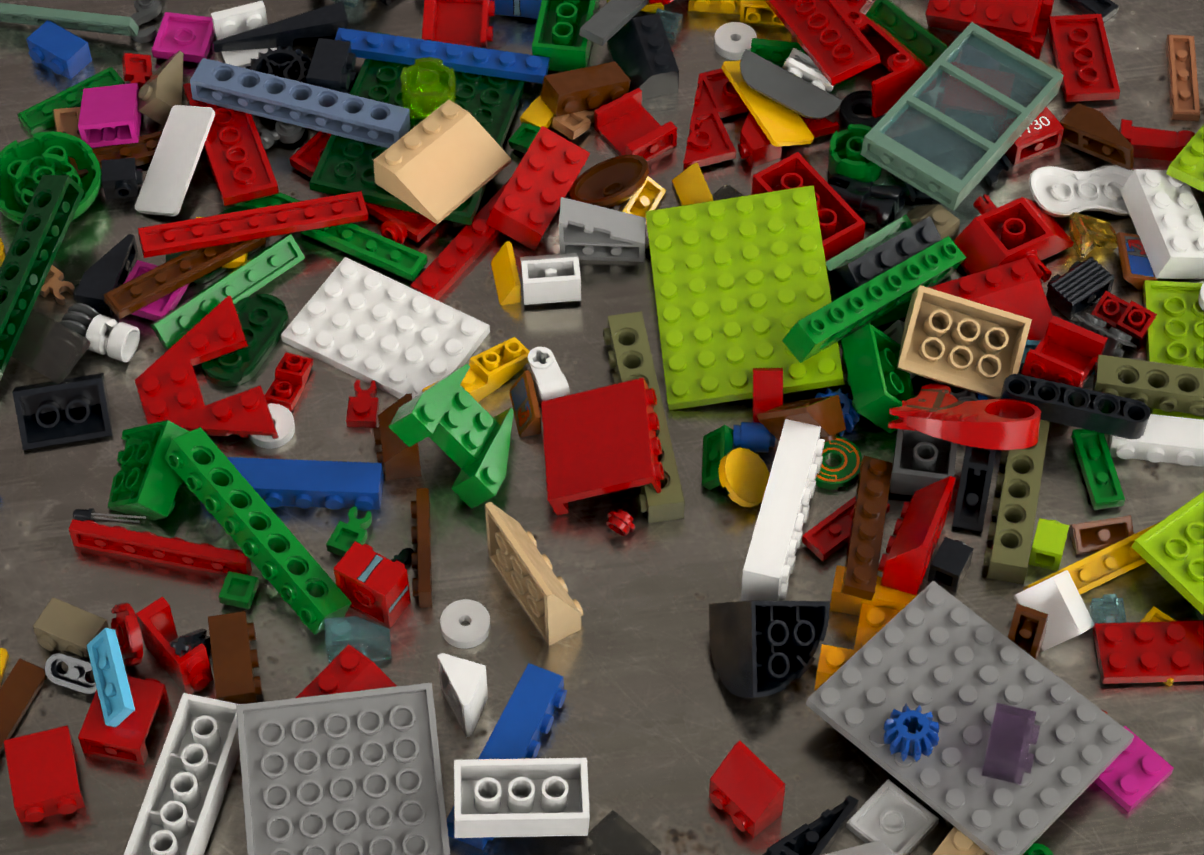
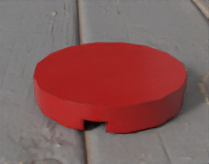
(128, 633)

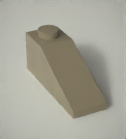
(163, 89)

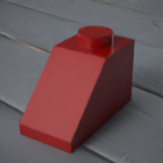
(755, 145)

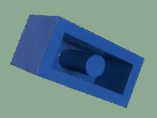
(59, 49)

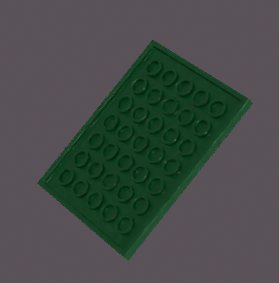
(349, 163)

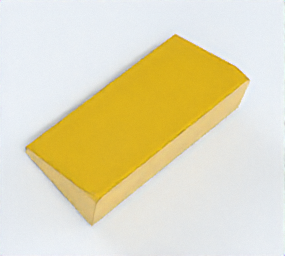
(691, 186)
(644, 199)
(506, 275)

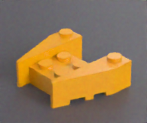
(873, 617)

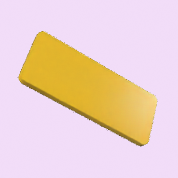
(777, 122)

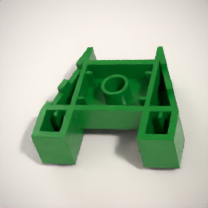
(463, 432)

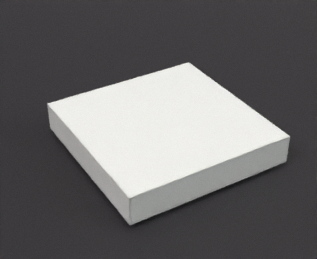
(893, 819)

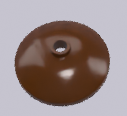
(611, 181)

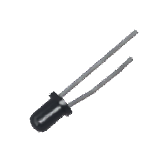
(83, 514)

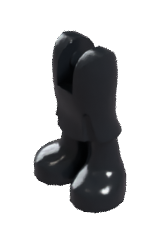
(859, 194)

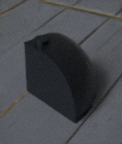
(765, 643)

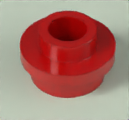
(394, 230)
(620, 522)

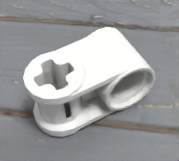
(546, 375)

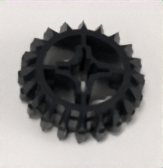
(283, 63)

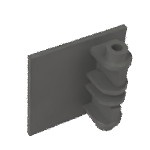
(1116, 337)

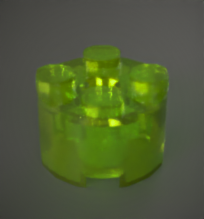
(427, 86)

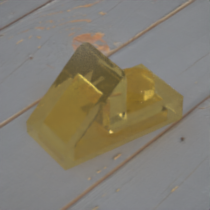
(1090, 232)

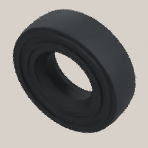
(852, 101)

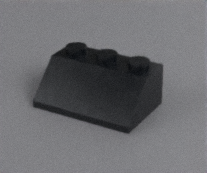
(646, 56)
(63, 411)

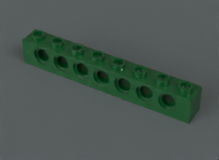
(33, 255)

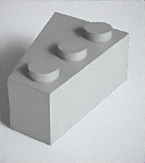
(600, 232)

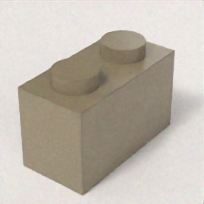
(67, 628)

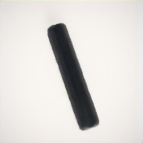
(189, 641)

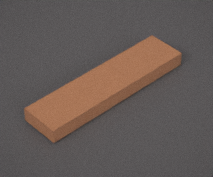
(1182, 78)

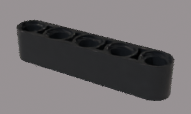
(1080, 406)

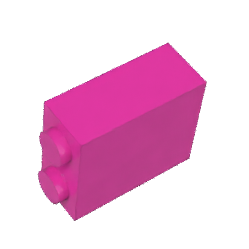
(110, 115)

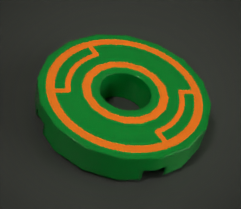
(843, 474)

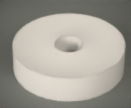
(733, 39)
(284, 425)
(460, 612)

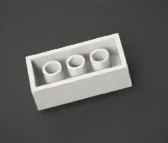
(1166, 223)
(521, 797)

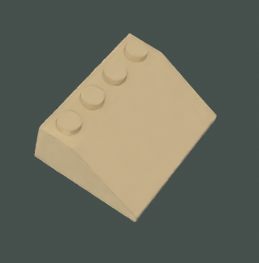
(440, 162)
(961, 342)
(531, 577)

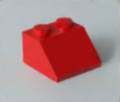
(747, 790)

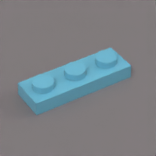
(110, 677)

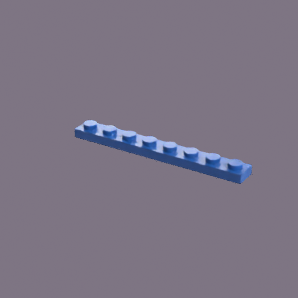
(455, 56)

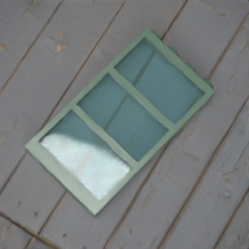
(961, 115)

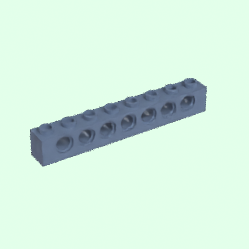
(299, 103)

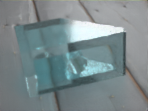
(361, 634)

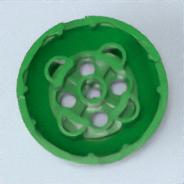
(45, 154)

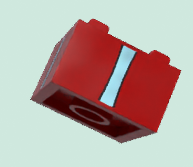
(373, 584)

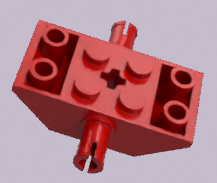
(1010, 234)

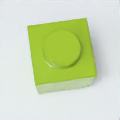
(1048, 544)

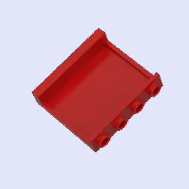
(601, 442)

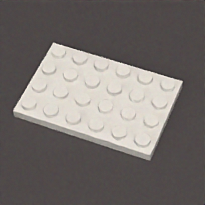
(383, 331)

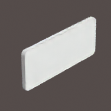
(175, 160)

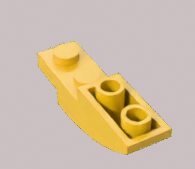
(749, 10)
(493, 368)

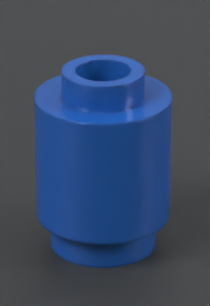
(753, 437)

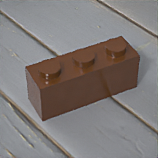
(584, 88)
(233, 658)

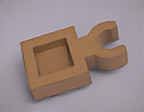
(67, 120)
(573, 124)
(55, 285)

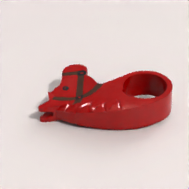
(979, 423)

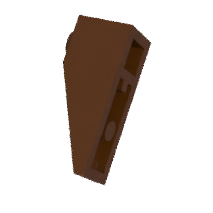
(1096, 135)
(1028, 629)

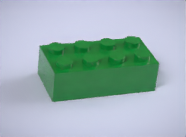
(559, 32)

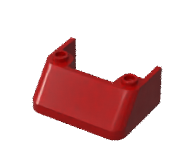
(900, 61)

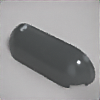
(786, 88)

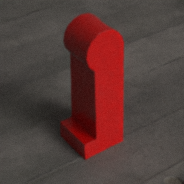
(1154, 143)

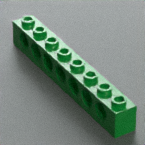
(872, 299)
(256, 529)

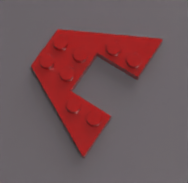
(718, 99)
(173, 392)

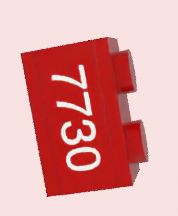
(1040, 137)

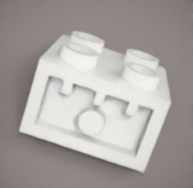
(236, 21)

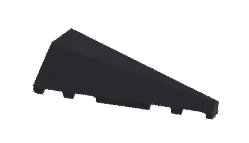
(313, 23)
(818, 835)

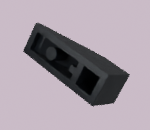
(107, 275)
(974, 488)

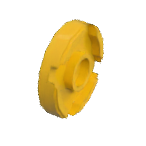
(744, 476)

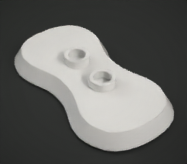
(1067, 191)

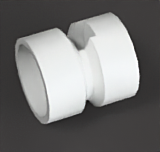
(113, 338)

